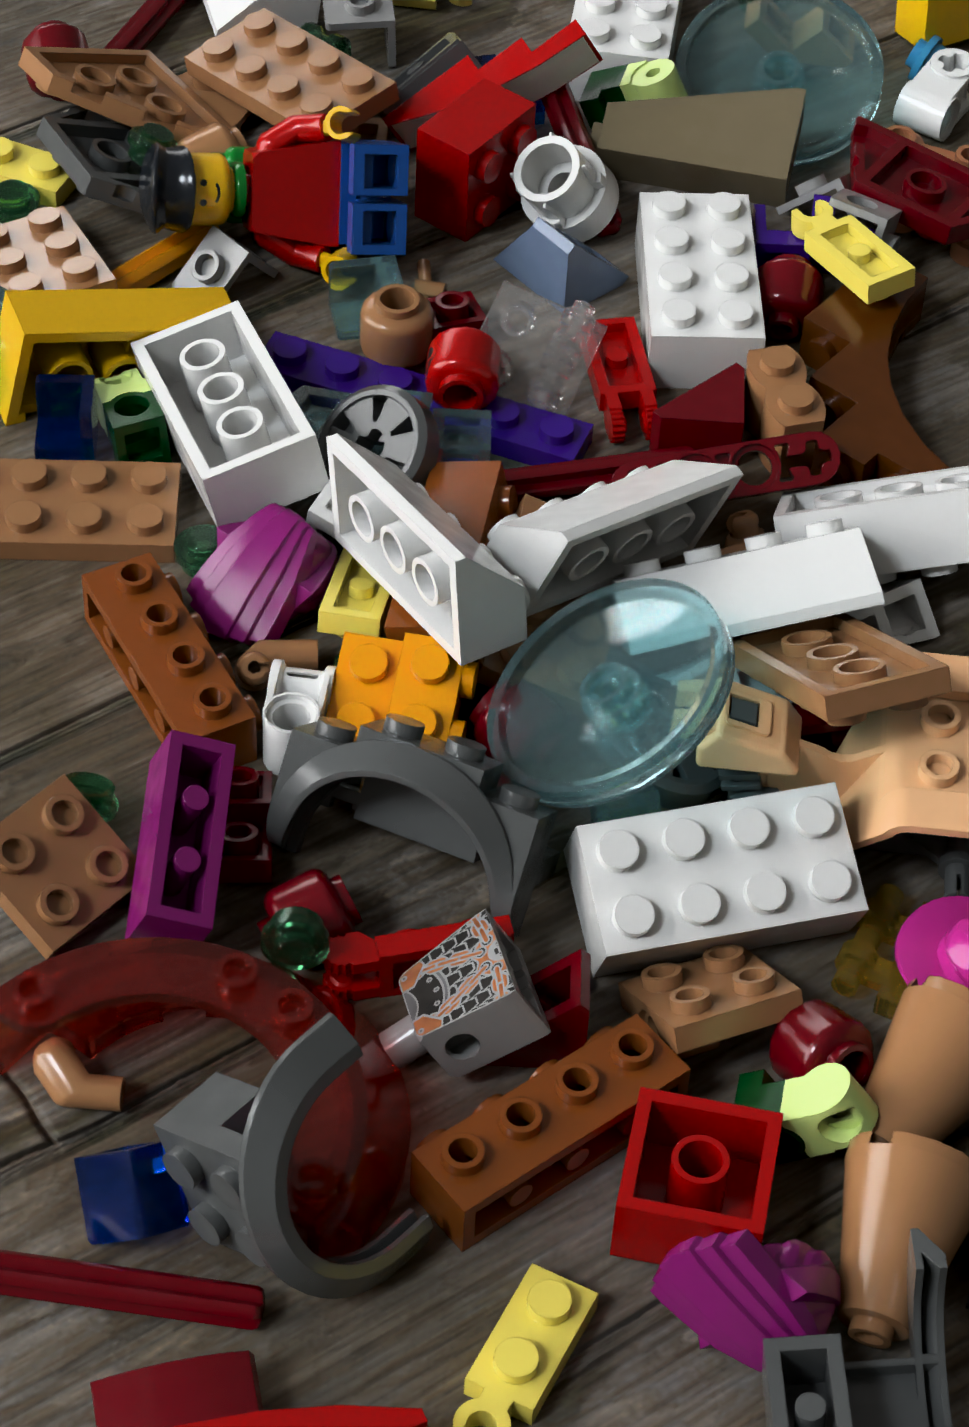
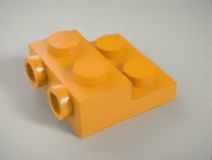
(403, 679)

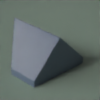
(559, 265)

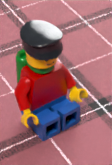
(294, 190)

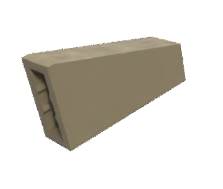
(706, 142)

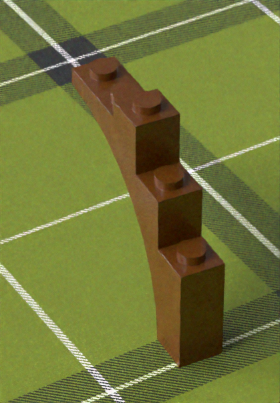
(851, 357)

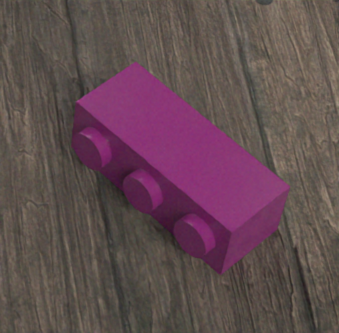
(181, 838)

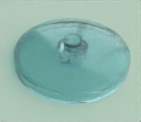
(789, 46)
(611, 692)

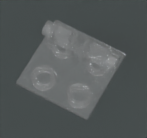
(542, 346)

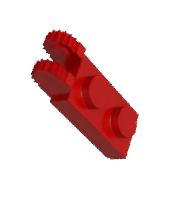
(622, 378)
(372, 967)

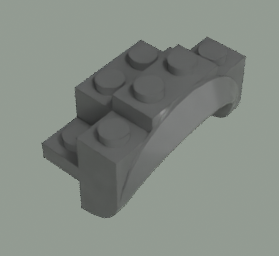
(422, 791)

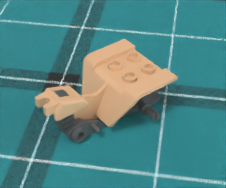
(894, 773)

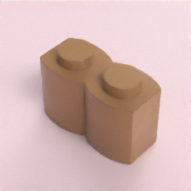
(781, 402)

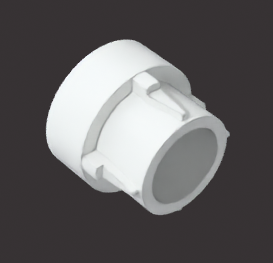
(566, 186)

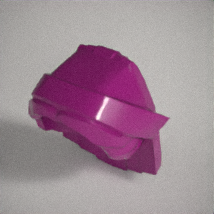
(262, 576)
(746, 1292)

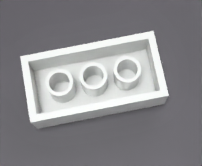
(626, 32)
(696, 285)
(231, 415)
(713, 877)

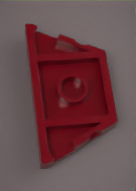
(913, 179)

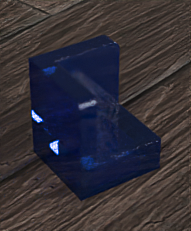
(66, 417)
(129, 1194)

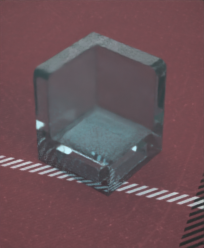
(354, 282)

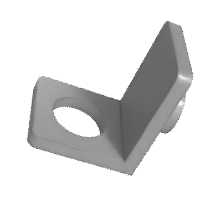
(363, 15)
(820, 186)
(871, 210)
(218, 262)

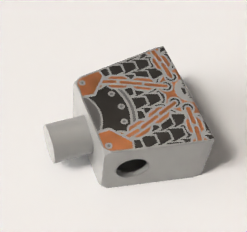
(467, 1002)

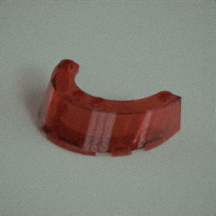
(354, 1135)

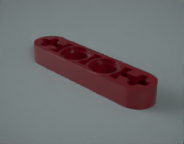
(732, 453)

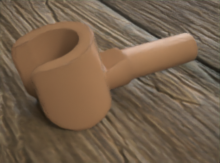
(424, 282)

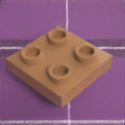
(60, 866)
(709, 998)

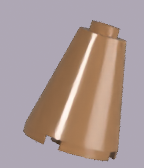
(924, 1063)
(884, 1196)

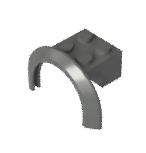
(233, 1156)
(814, 1387)

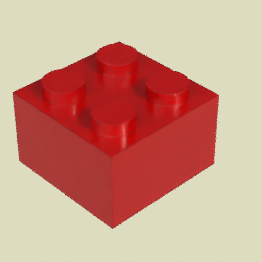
(469, 157)
(692, 1173)

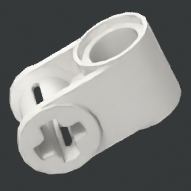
(936, 95)
(292, 700)

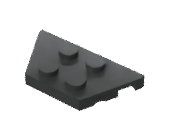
(93, 155)

